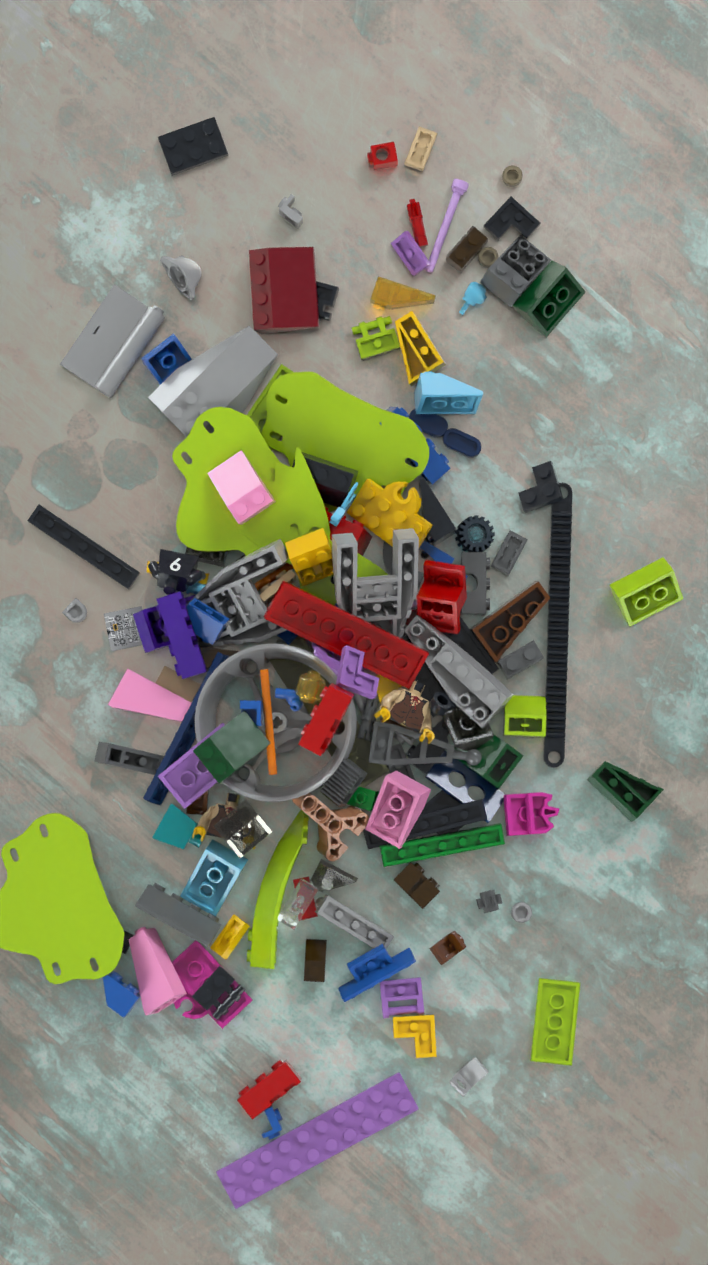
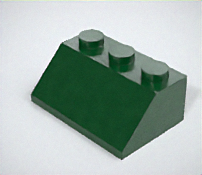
(549, 298)

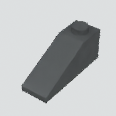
(128, 758)

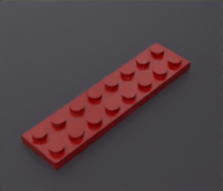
(336, 628)

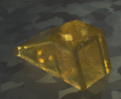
(395, 295)

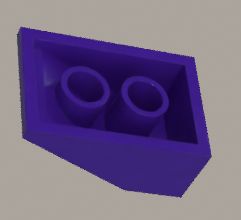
(151, 629)

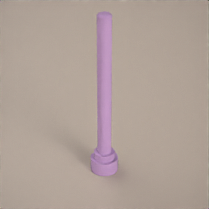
(459, 187)

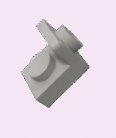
(291, 215)

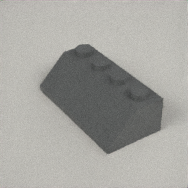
(178, 914)

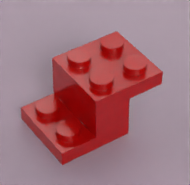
(442, 595)

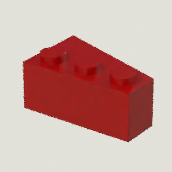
(268, 1088)

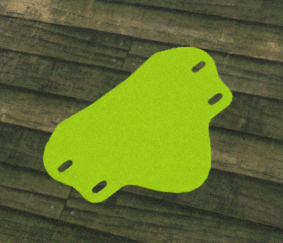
(343, 430)
(197, 518)
(57, 902)

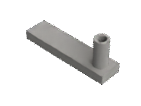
(352, 922)

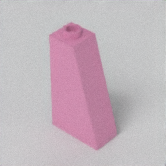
(148, 698)
(154, 971)

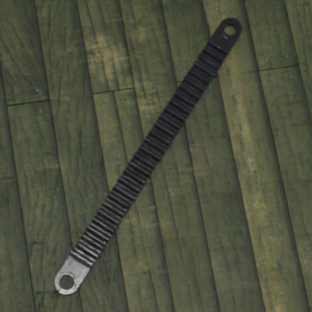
(558, 627)

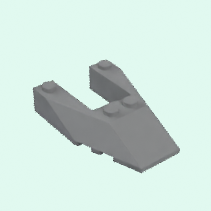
(237, 598)
(377, 599)

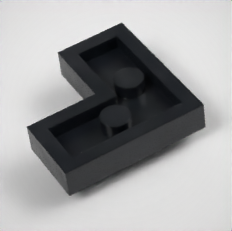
(513, 215)
(546, 491)

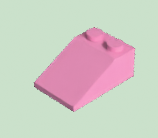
(241, 488)
(397, 808)

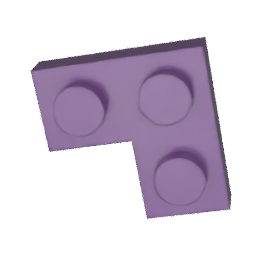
(350, 674)

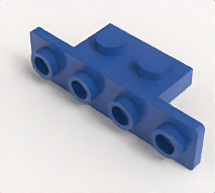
(374, 968)

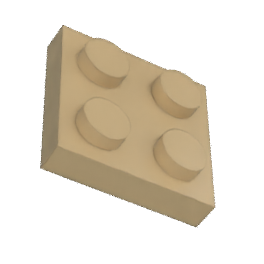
(269, 591)

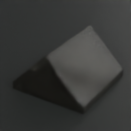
(465, 731)

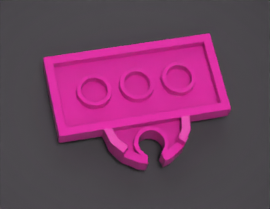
(194, 968)

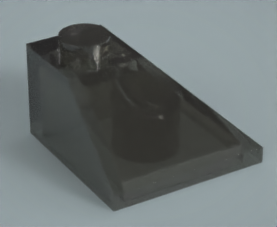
(330, 877)

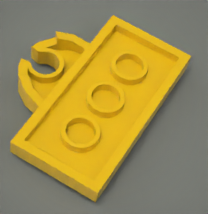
(386, 510)

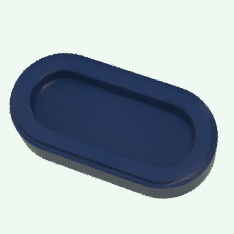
(430, 423)
(462, 443)

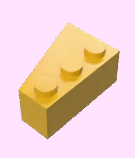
(417, 348)

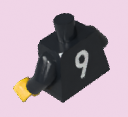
(176, 571)

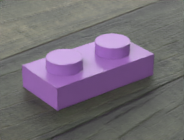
(410, 253)

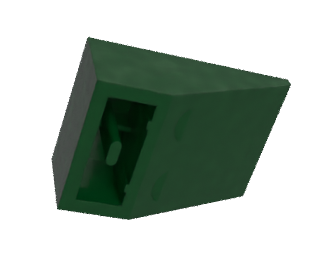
(496, 762)

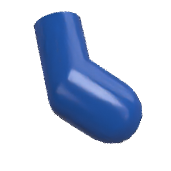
(290, 696)

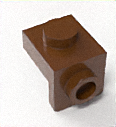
(448, 947)

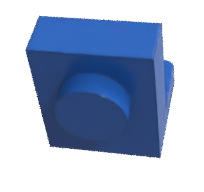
(274, 1118)

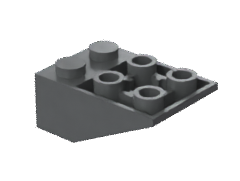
(515, 270)

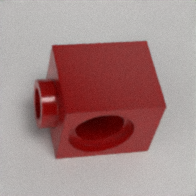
(387, 148)

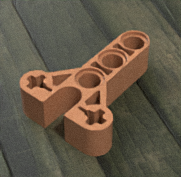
(331, 824)

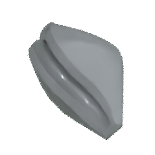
(183, 274)

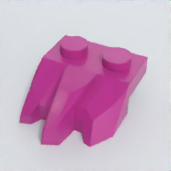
(528, 813)

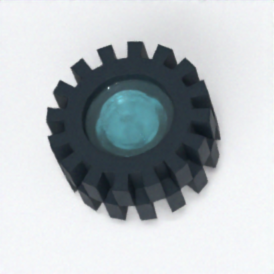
(474, 534)

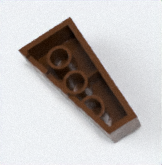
(505, 624)

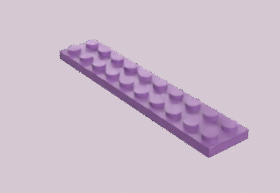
(317, 1140)

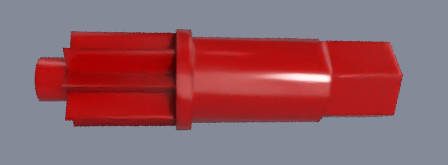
(415, 217)

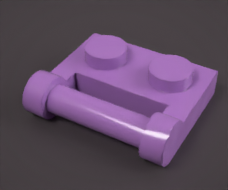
(401, 990)

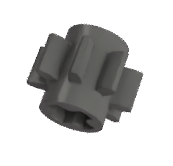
(489, 901)

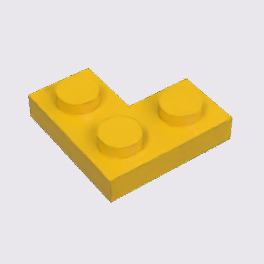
(420, 1027)

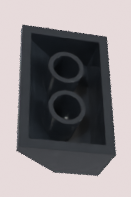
(331, 479)

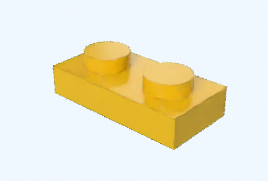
(230, 936)

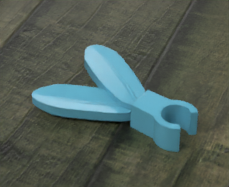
(340, 512)

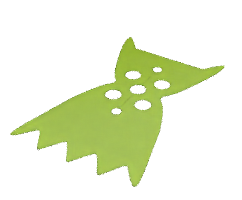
(297, 504)

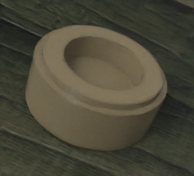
(512, 176)
(487, 256)

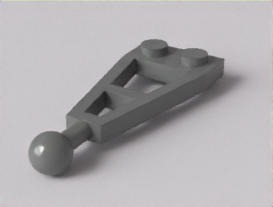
(382, 744)

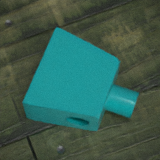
(177, 829)

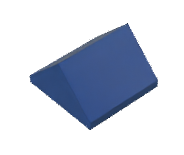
(166, 358)

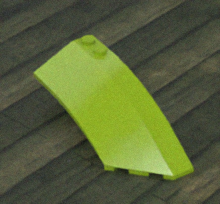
(271, 894)

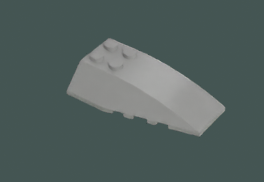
(217, 378)

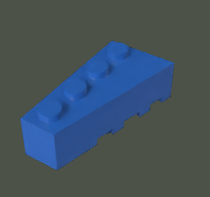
(437, 463)

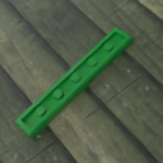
(443, 845)

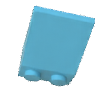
(444, 395)
(213, 877)

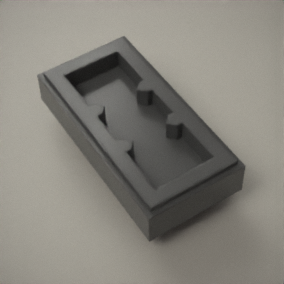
(509, 553)

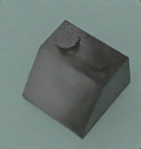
(242, 828)

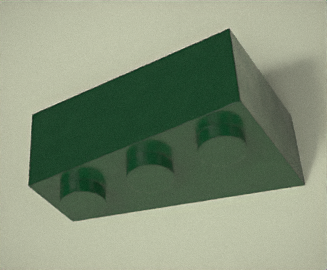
(624, 790)

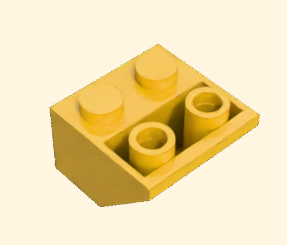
(311, 556)

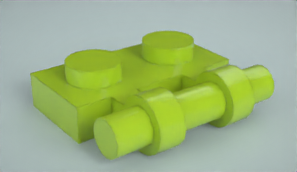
(376, 343)

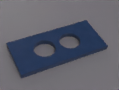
(439, 776)

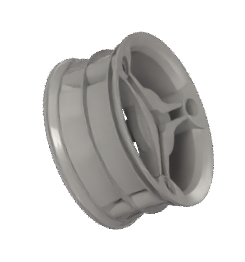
(292, 724)

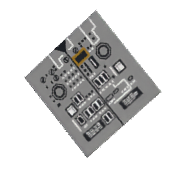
(122, 629)

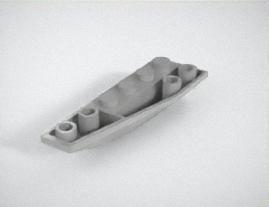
(459, 673)

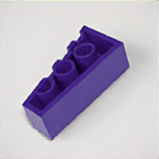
(181, 635)

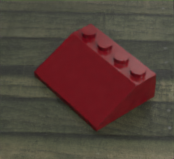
(283, 289)

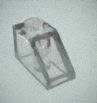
(297, 904)

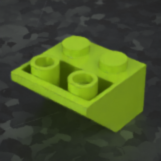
(525, 716)

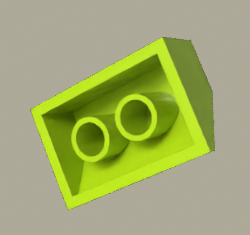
(646, 591)

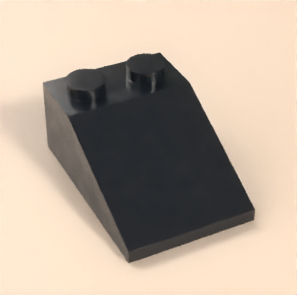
(435, 514)

